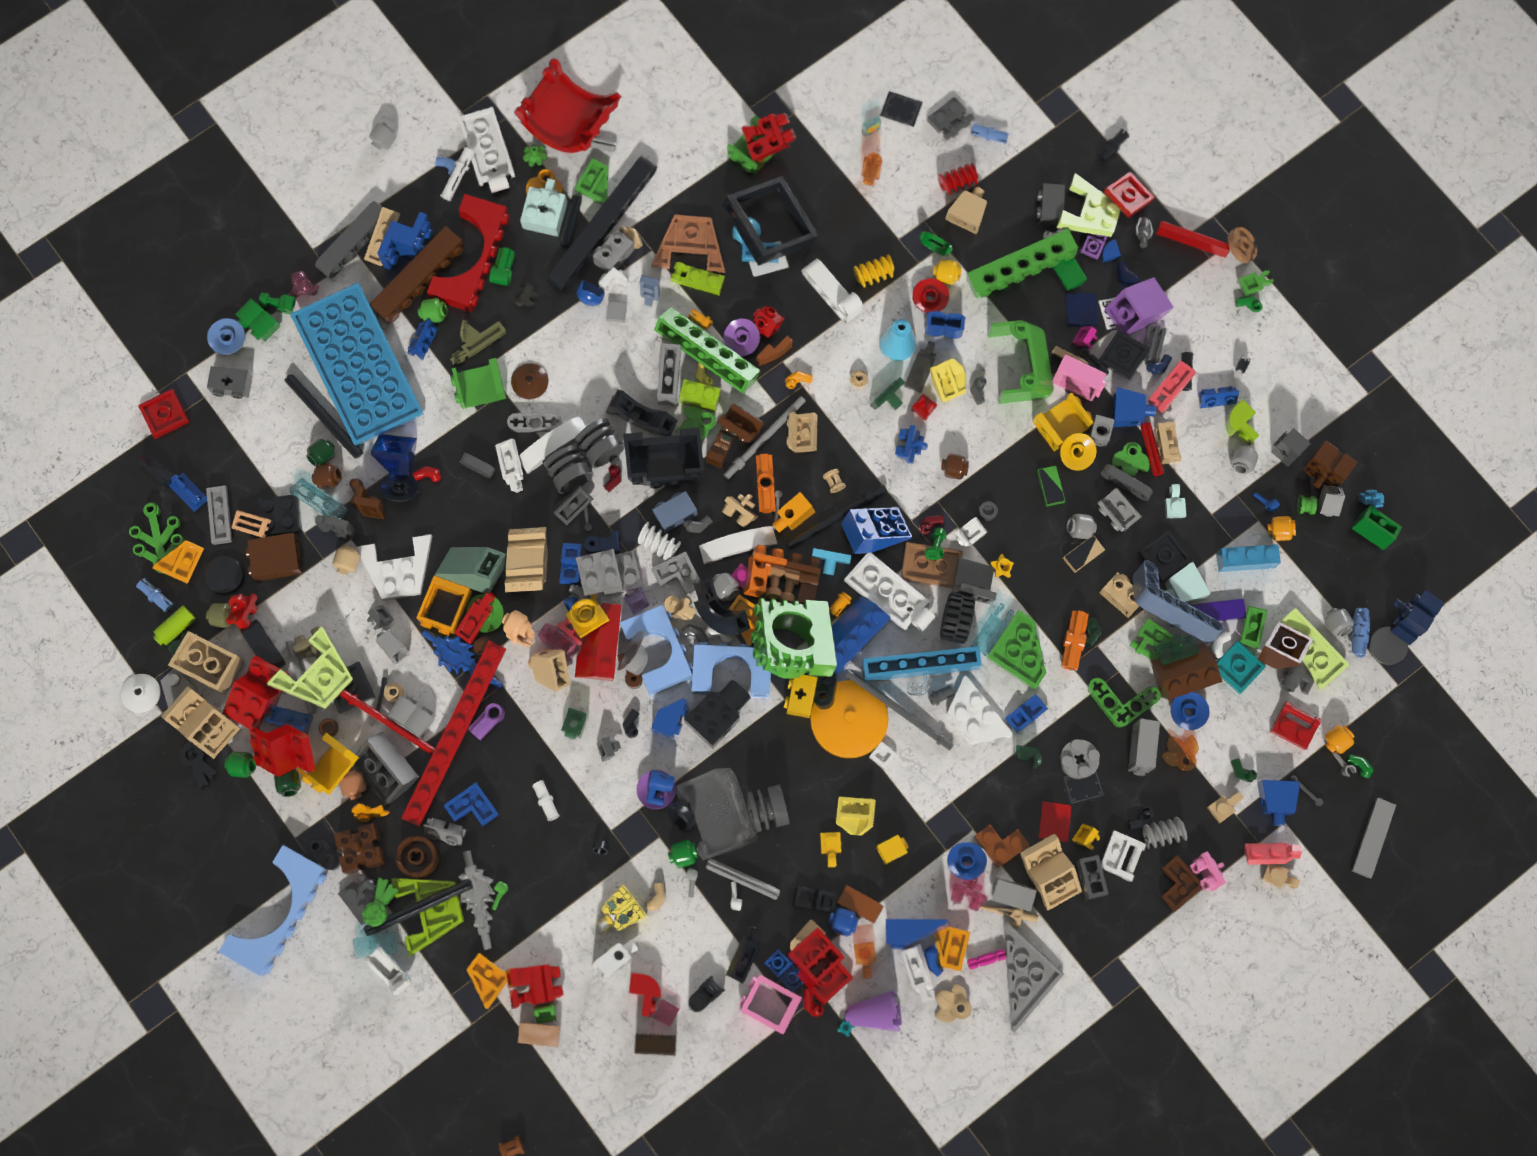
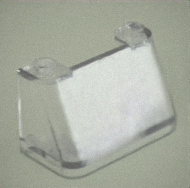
(718, 812)

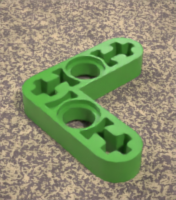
(1118, 707)

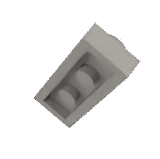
(219, 515)

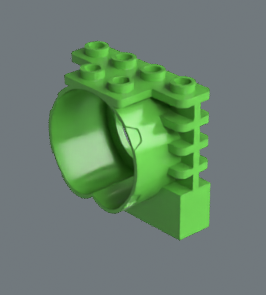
(807, 620)

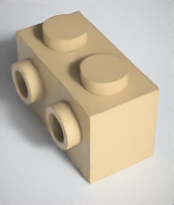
(1120, 594)

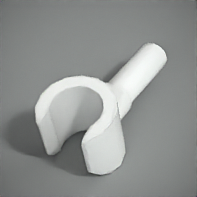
(735, 903)

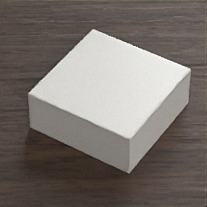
(882, 755)

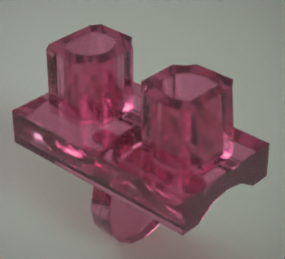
(977, 898)

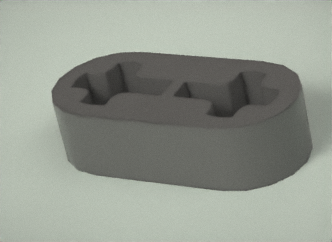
(477, 465)

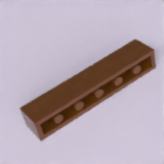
(417, 275)

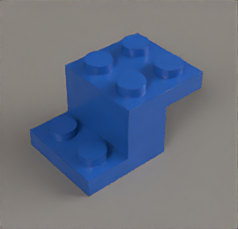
(404, 240)

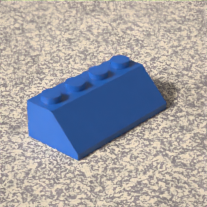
(856, 630)

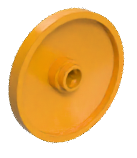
(853, 722)

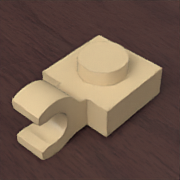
(1223, 808)
(1277, 876)

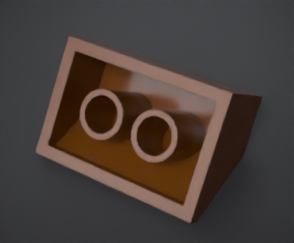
(1186, 674)

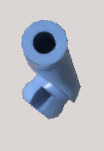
(445, 162)

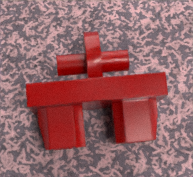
(241, 608)

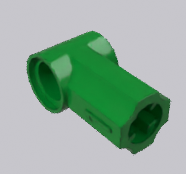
(502, 272)

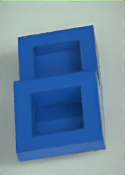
(569, 570)
(1026, 713)

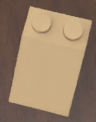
(206, 663)

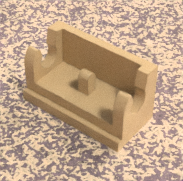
(1167, 442)

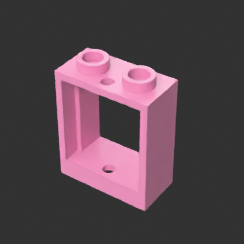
(1079, 378)
(789, 1012)

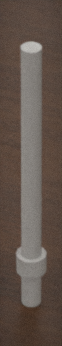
(739, 463)

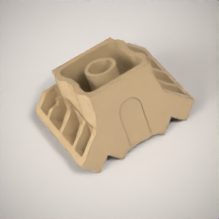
(526, 559)

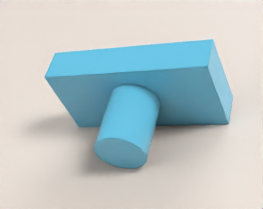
(831, 559)

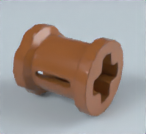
(516, 1142)

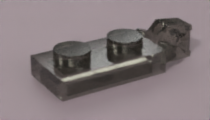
(921, 368)

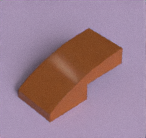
(769, 353)
(860, 904)

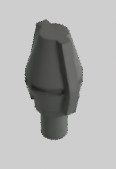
(1144, 231)

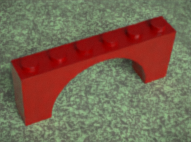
(464, 289)

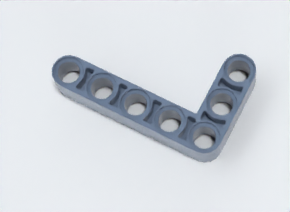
(1171, 609)

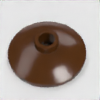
(533, 388)

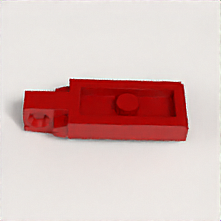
(475, 618)

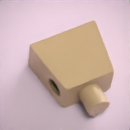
(968, 210)
(550, 669)

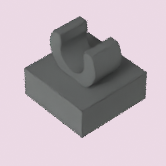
(380, 616)
(607, 748)

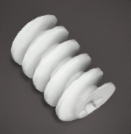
(658, 542)

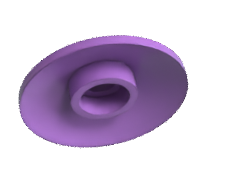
(733, 335)
(642, 790)

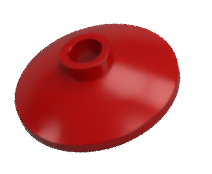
(933, 288)

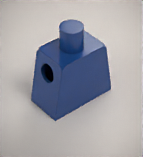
(1130, 408)
(1278, 799)

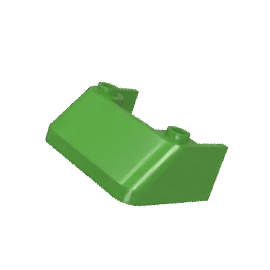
(1037, 383)

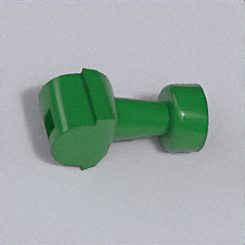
(284, 304)

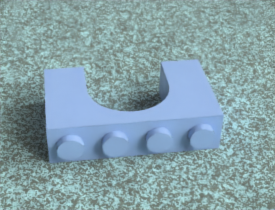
(658, 623)
(708, 656)

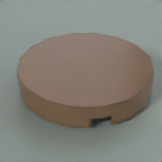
(1242, 245)

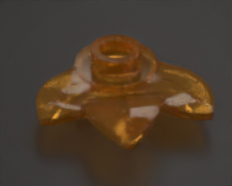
(1179, 750)

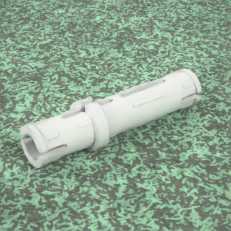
(457, 174)

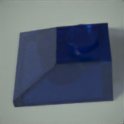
(395, 453)

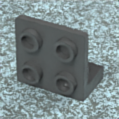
(974, 580)

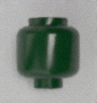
(320, 452)
(288, 783)

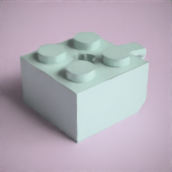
(539, 201)

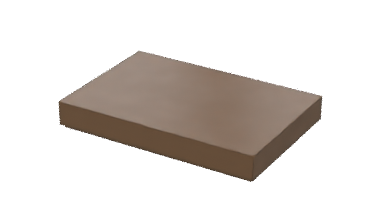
(926, 571)

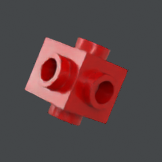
(767, 321)

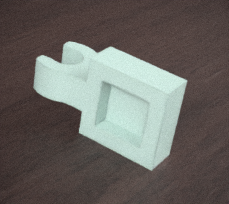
(1175, 506)

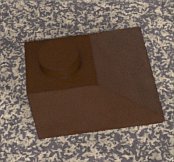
(1285, 647)

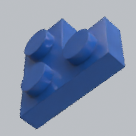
(472, 800)

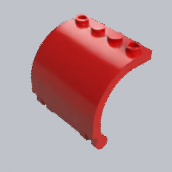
(563, 112)

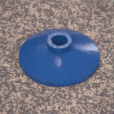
(1198, 707)
(969, 853)

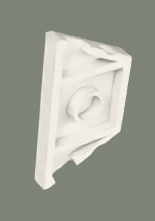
(975, 715)

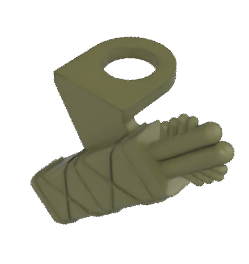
(476, 341)

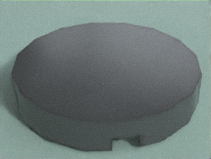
(1387, 647)

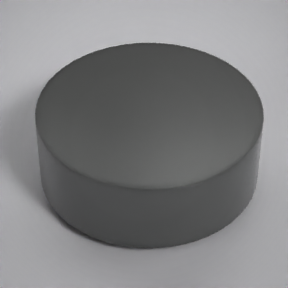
(987, 510)

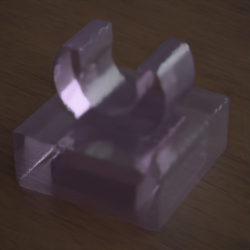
(636, 601)

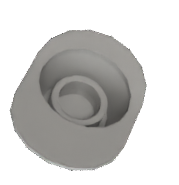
(635, 655)

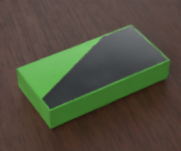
(1051, 486)

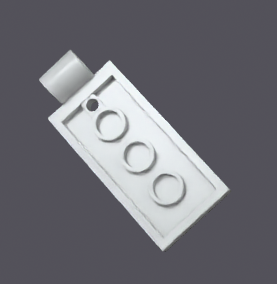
(485, 139)
(890, 592)

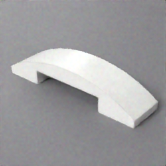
(550, 443)
(737, 543)

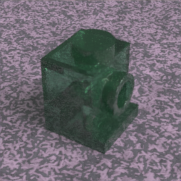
(581, 719)

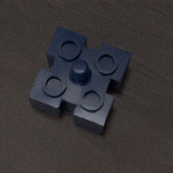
(1416, 616)

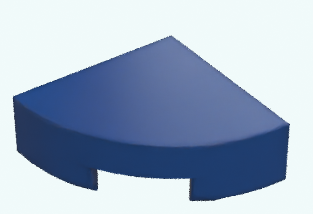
(1111, 251)

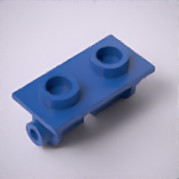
(426, 332)
(1225, 396)
(187, 491)

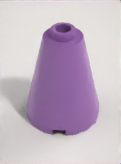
(876, 1012)

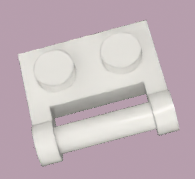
(1116, 853)

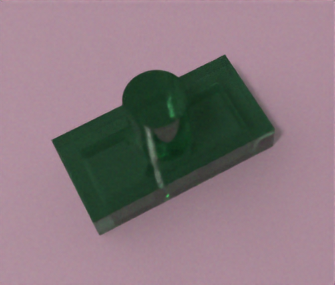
(889, 395)
(1176, 649)

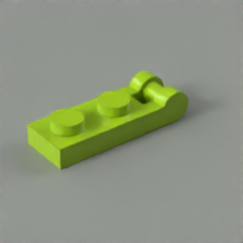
(697, 278)

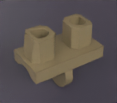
(304, 648)

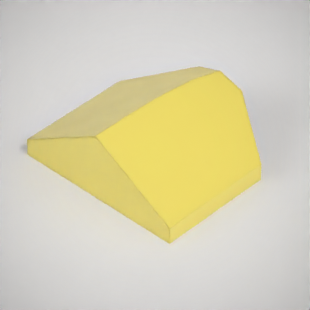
(948, 379)
(855, 814)

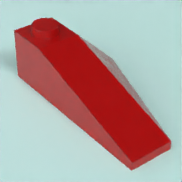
(599, 649)

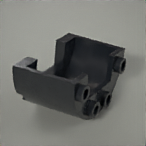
(664, 458)

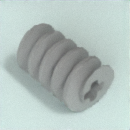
(1164, 831)

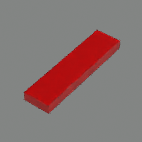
(1193, 239)

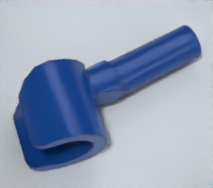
(1270, 506)

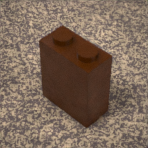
(274, 557)

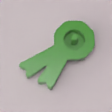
(376, 912)

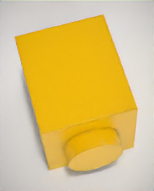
(892, 849)

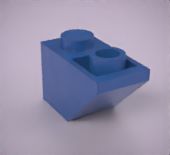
(668, 719)

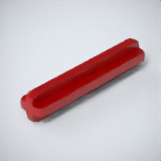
(1152, 450)

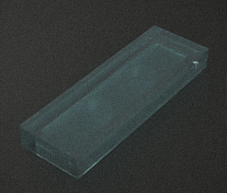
(318, 499)

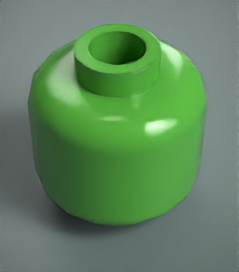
(433, 309)

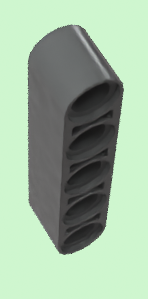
(349, 242)

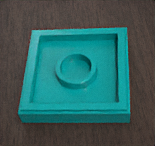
(1239, 667)

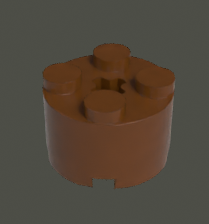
(428, 854)

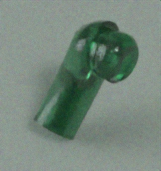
(1094, 632)

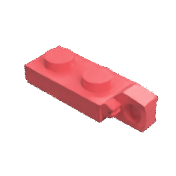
(1271, 853)

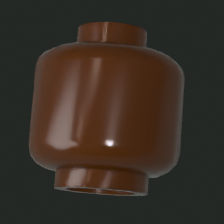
(955, 466)
(327, 476)

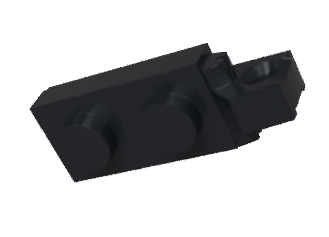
(745, 955)

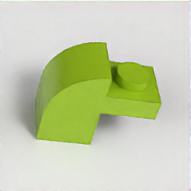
(1237, 423)

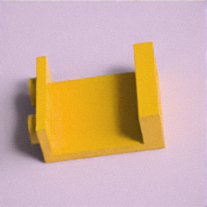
(1063, 421)
(330, 768)

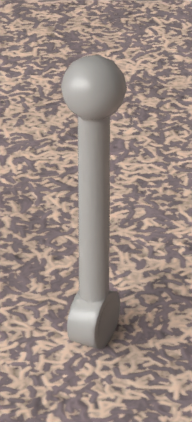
(778, 494)

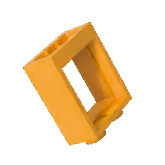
(451, 587)

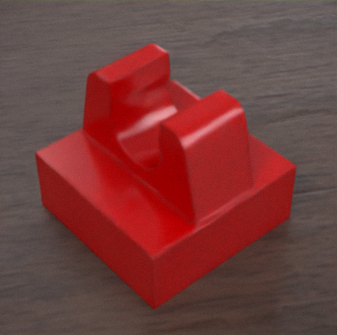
(924, 407)

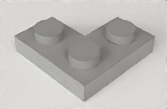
(677, 568)

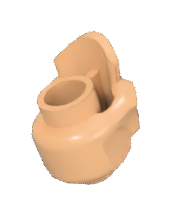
(518, 628)

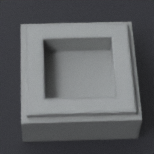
(616, 312)

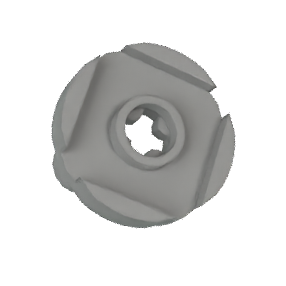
(1089, 754)

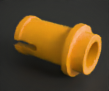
(700, 319)
(840, 603)

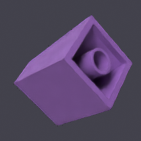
(1139, 306)

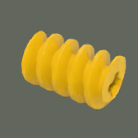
(874, 270)

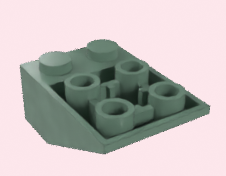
(472, 567)

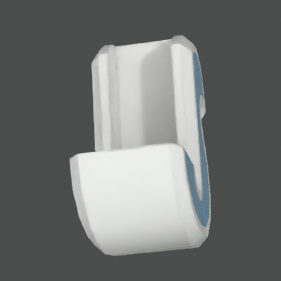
(388, 970)

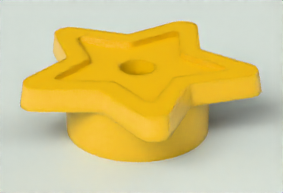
(1006, 564)

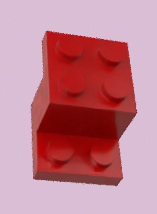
(251, 696)
(282, 750)
(820, 966)

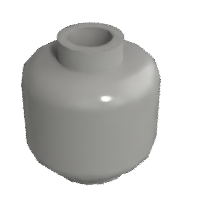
(382, 136)
(1244, 459)
(1081, 526)
(725, 586)
(1339, 622)

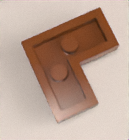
(1000, 850)

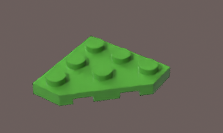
(1020, 651)

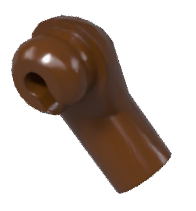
(355, 484)

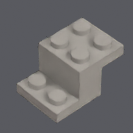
(608, 573)

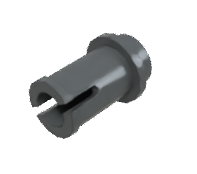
(940, 695)

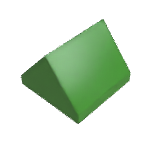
(545, 1012)

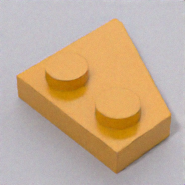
(952, 947)

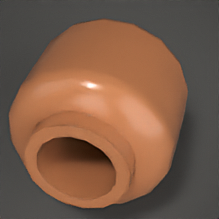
(352, 784)

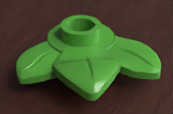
(695, 419)
(1131, 463)

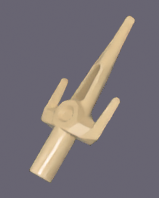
(1016, 914)

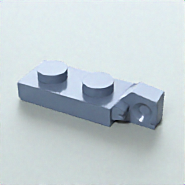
(649, 289)

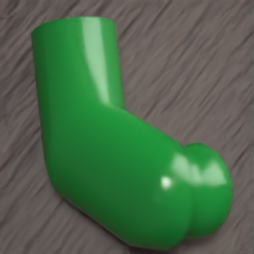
(1250, 302)

